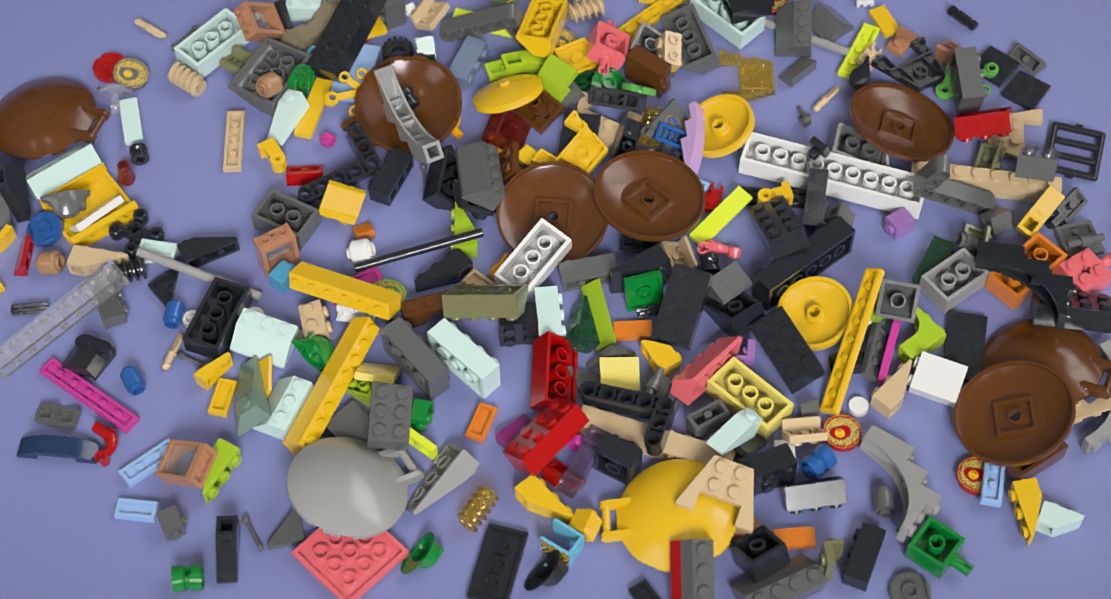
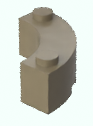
(306, 35)

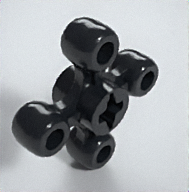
(135, 232)

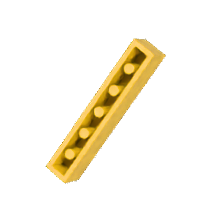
(345, 290)

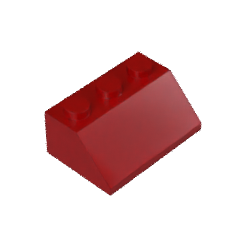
(983, 124)

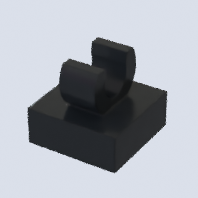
(817, 148)

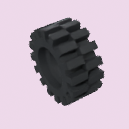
(397, 45)

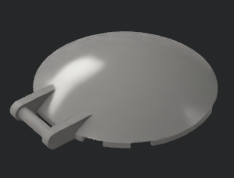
(350, 486)

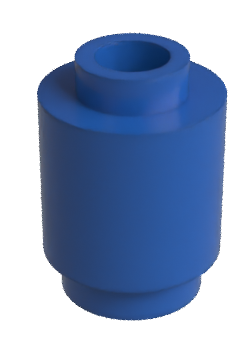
(174, 314)
(133, 380)

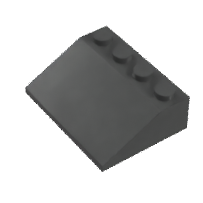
(268, 57)

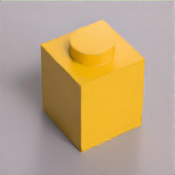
(586, 522)

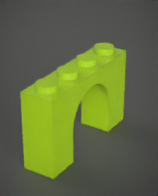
(927, 336)

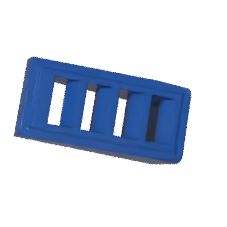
(672, 129)

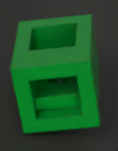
(421, 414)

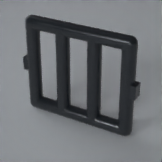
(1098, 149)

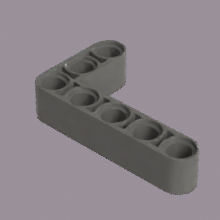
(483, 22)
(933, 184)

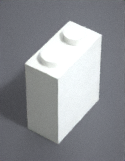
(937, 379)

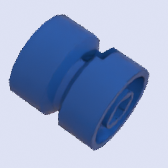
(819, 461)

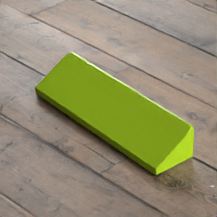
(600, 313)

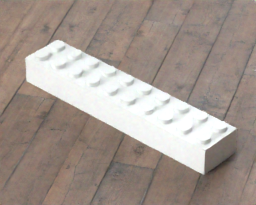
(847, 177)

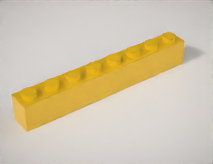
(331, 384)

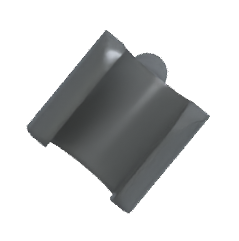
(805, 119)

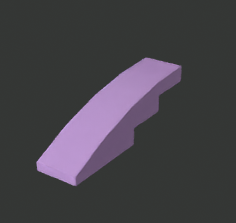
(694, 141)

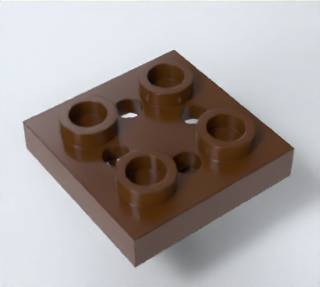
(538, 108)
(510, 161)

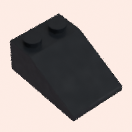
(647, 261)
(736, 314)

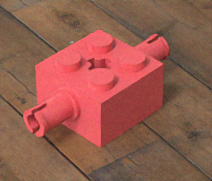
(607, 46)
(1088, 271)

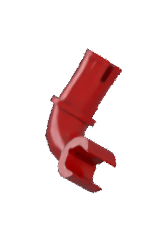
(110, 437)

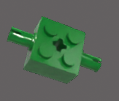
(937, 549)

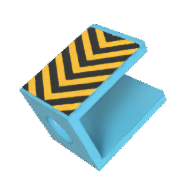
(569, 534)

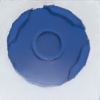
(45, 229)

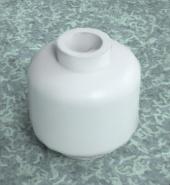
(361, 250)

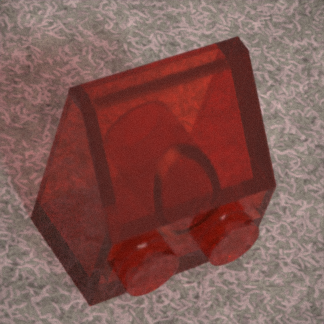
(505, 128)

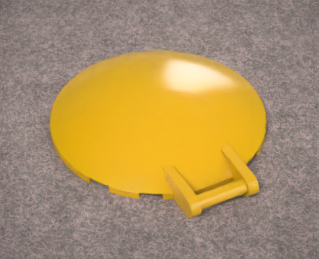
(651, 520)

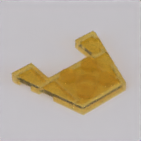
(755, 76)

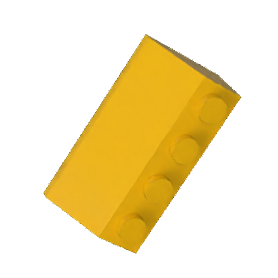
(542, 26)

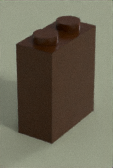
(648, 70)

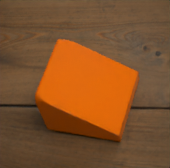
(363, 231)

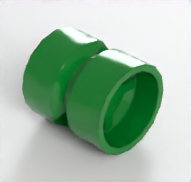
(185, 578)

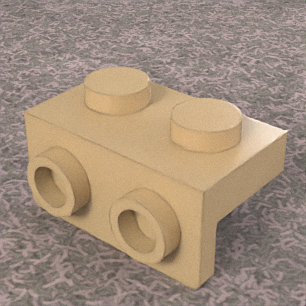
(428, 14)
(669, 47)
(679, 252)
(314, 319)
(802, 430)

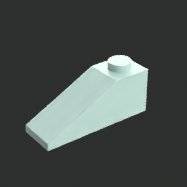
(287, 115)
(736, 431)

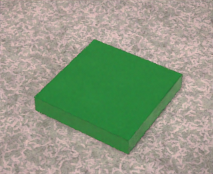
(643, 290)

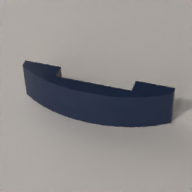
(58, 446)

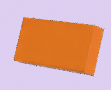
(633, 330)
(481, 422)
(797, 537)

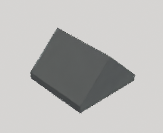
(829, 23)
(729, 283)
(898, 300)

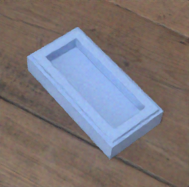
(136, 510)

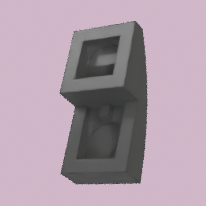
(57, 417)

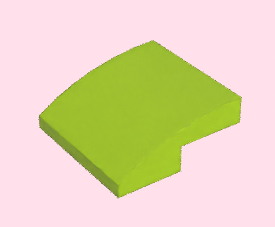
(557, 77)

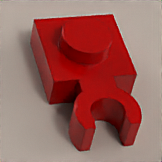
(713, 198)

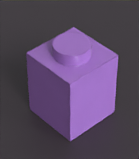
(899, 223)

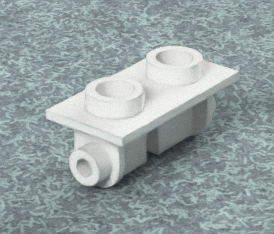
(346, 314)

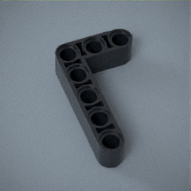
(345, 172)
(637, 399)

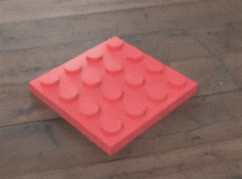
(347, 564)

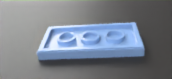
(366, 59)

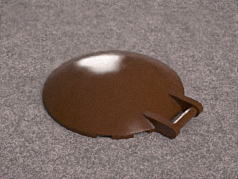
(432, 85)
(48, 117)
(1065, 351)

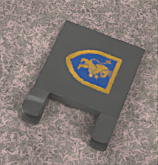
(671, 115)

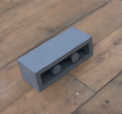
(469, 61)

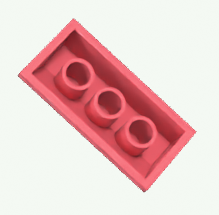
(694, 378)

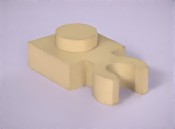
(869, 51)

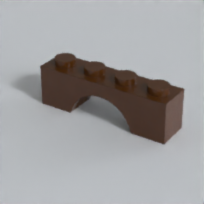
(421, 309)

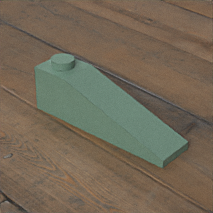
(251, 397)

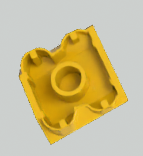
(341, 202)

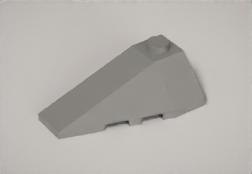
(451, 469)

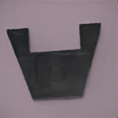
(915, 73)

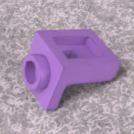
(748, 354)

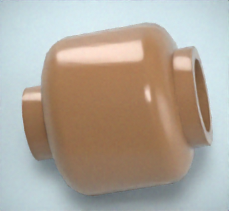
(269, 85)
(50, 262)

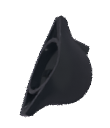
(860, 76)

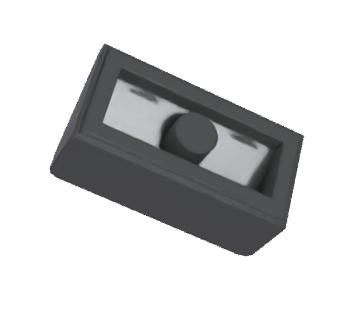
(1027, 59)
(798, 71)

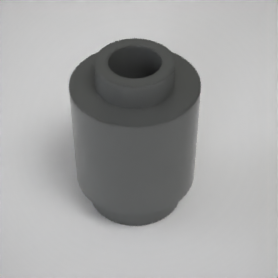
(883, 501)

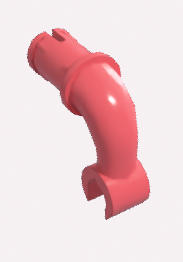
(716, 247)

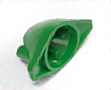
(314, 350)

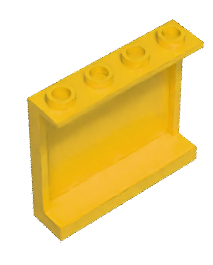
(102, 189)

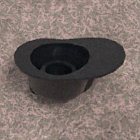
(547, 573)

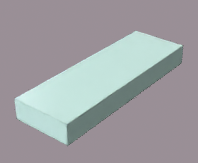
(131, 121)

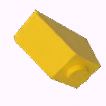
(661, 356)

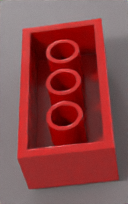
(545, 436)

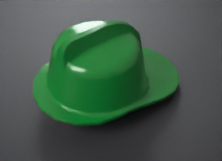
(423, 555)

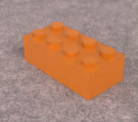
(1012, 291)

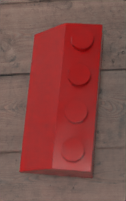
(550, 371)

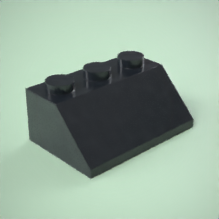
(439, 182)

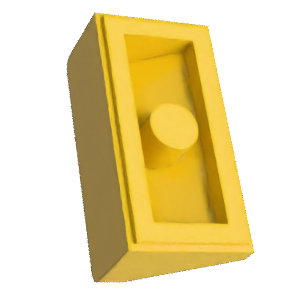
(266, 371)

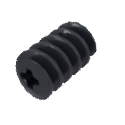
(133, 269)

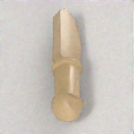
(151, 29)
(825, 99)
(172, 352)

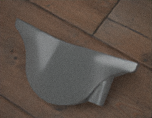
(67, 203)

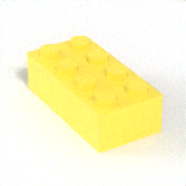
(743, 388)

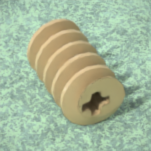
(585, 8)
(187, 79)

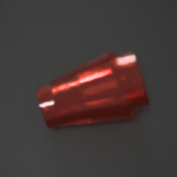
(125, 174)

